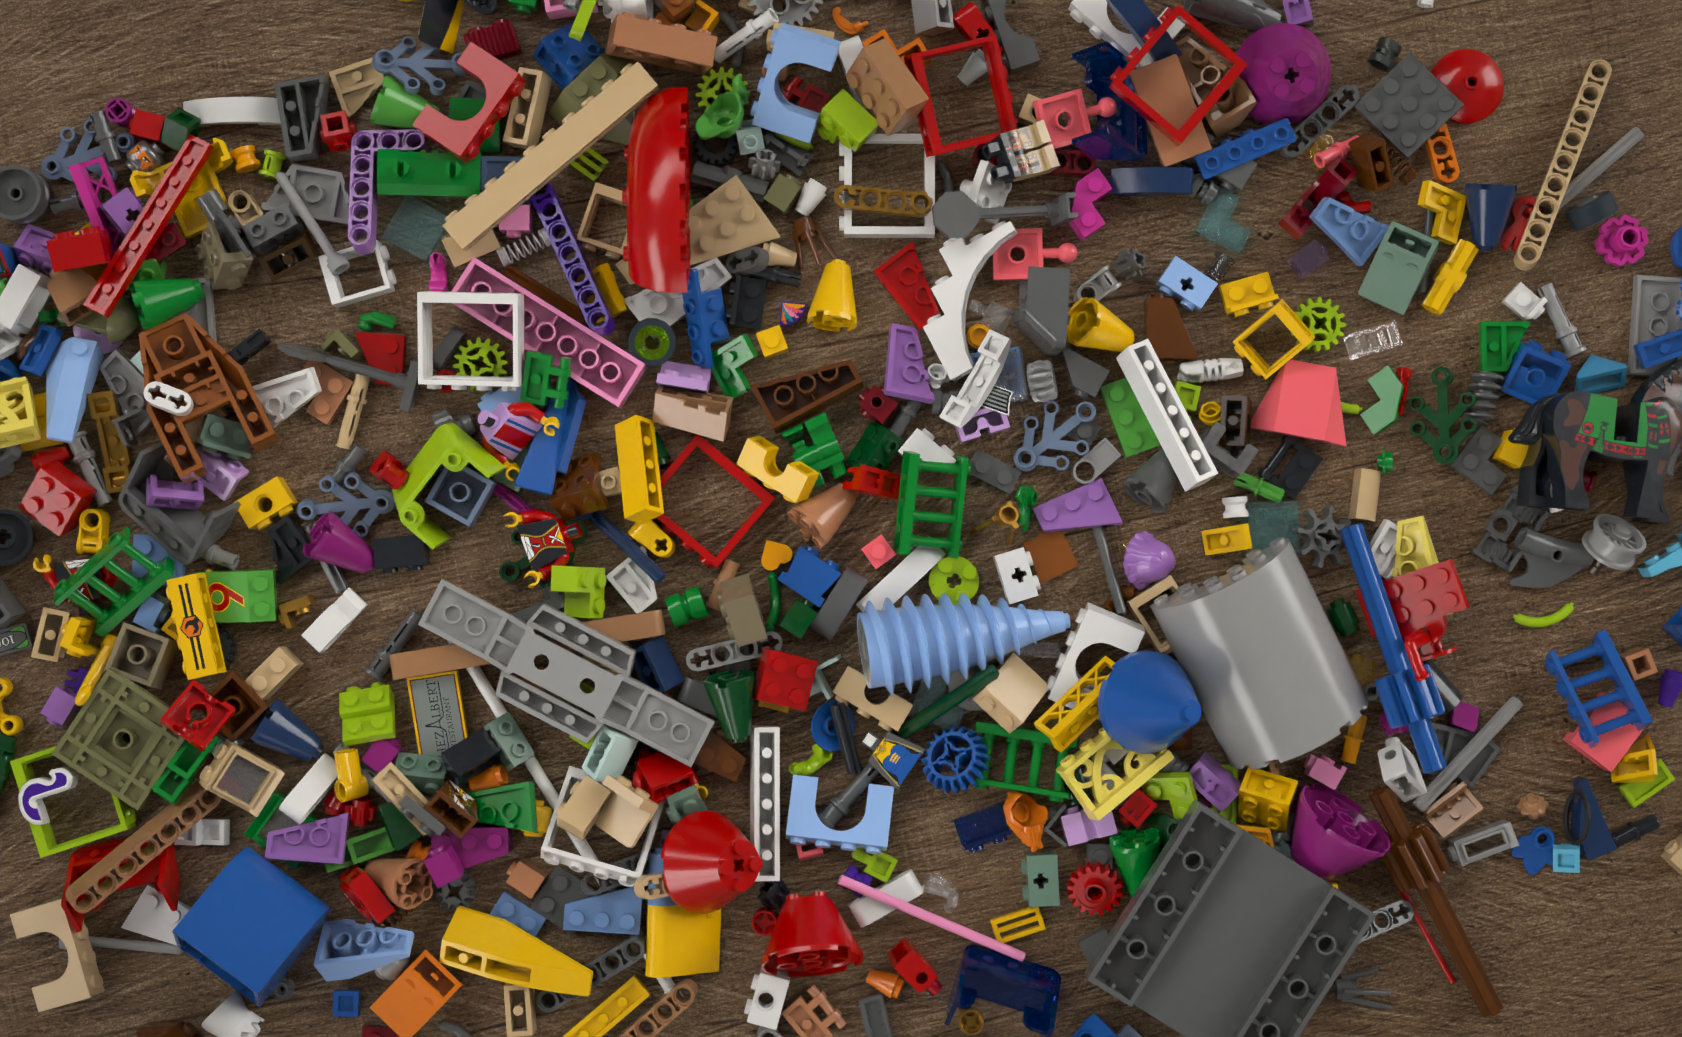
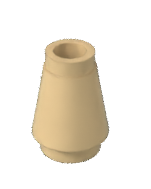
(779, 255)

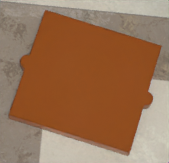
(1050, 555)

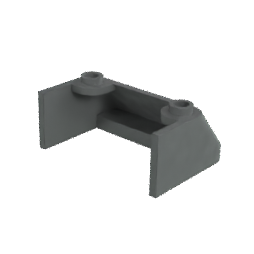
(1044, 308)
(179, 531)

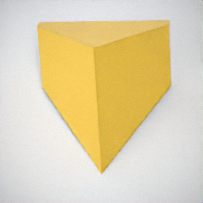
(1637, 764)

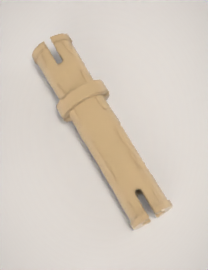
(353, 411)

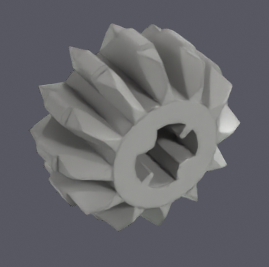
(1042, 381)

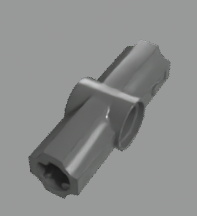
(714, 177)

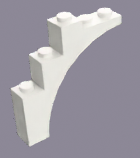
(952, 293)

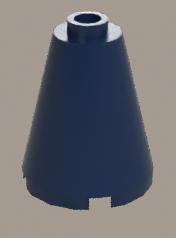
(1488, 212)
(286, 733)

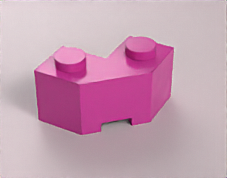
(1088, 191)

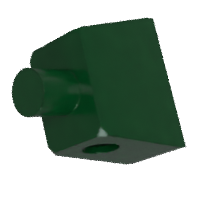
(398, 827)

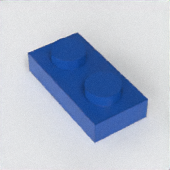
(1659, 349)
(41, 350)

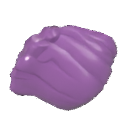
(1147, 560)

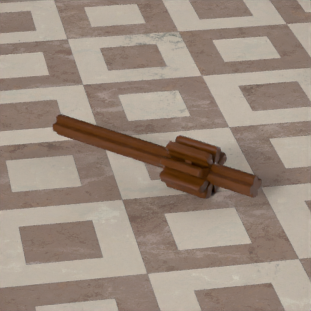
(1419, 864)

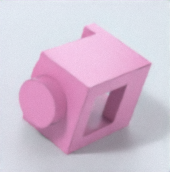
(1323, 770)

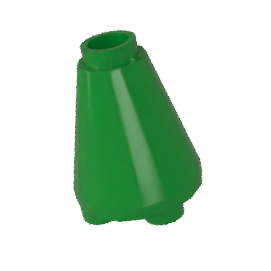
(164, 299)
(1135, 854)

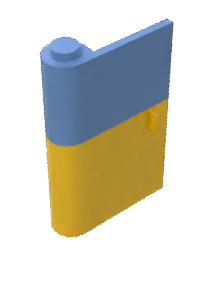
(679, 939)

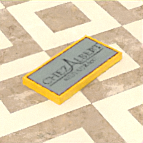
(437, 711)

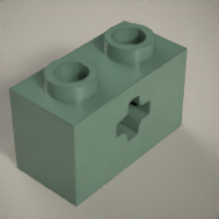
(1048, 892)

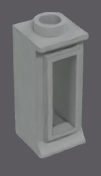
(1458, 854)

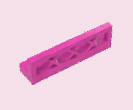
(90, 196)

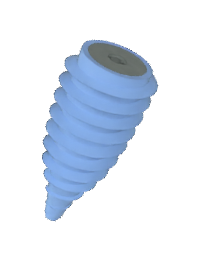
(945, 637)

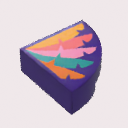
(791, 313)

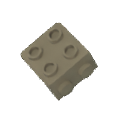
(221, 268)

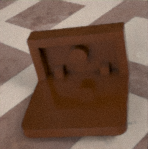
(577, 490)

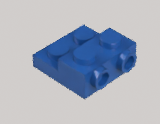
(1535, 372)

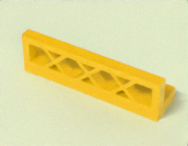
(1075, 721)

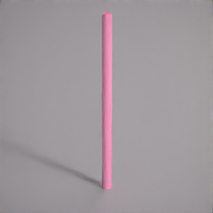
(931, 918)

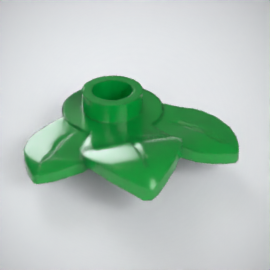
(1026, 499)

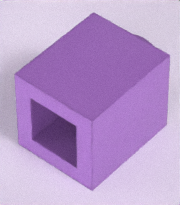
(61, 706)

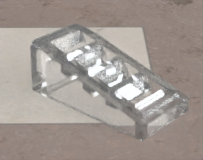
(1357, 344)

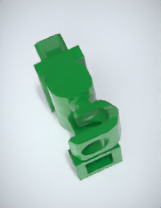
(824, 451)

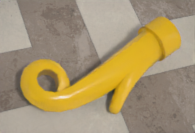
(96, 670)

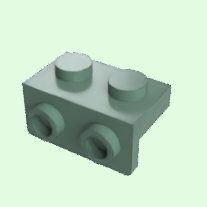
(423, 771)

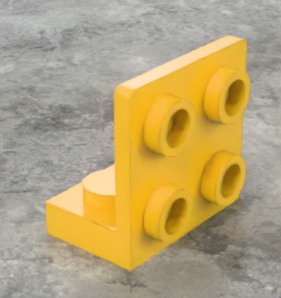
(1266, 798)

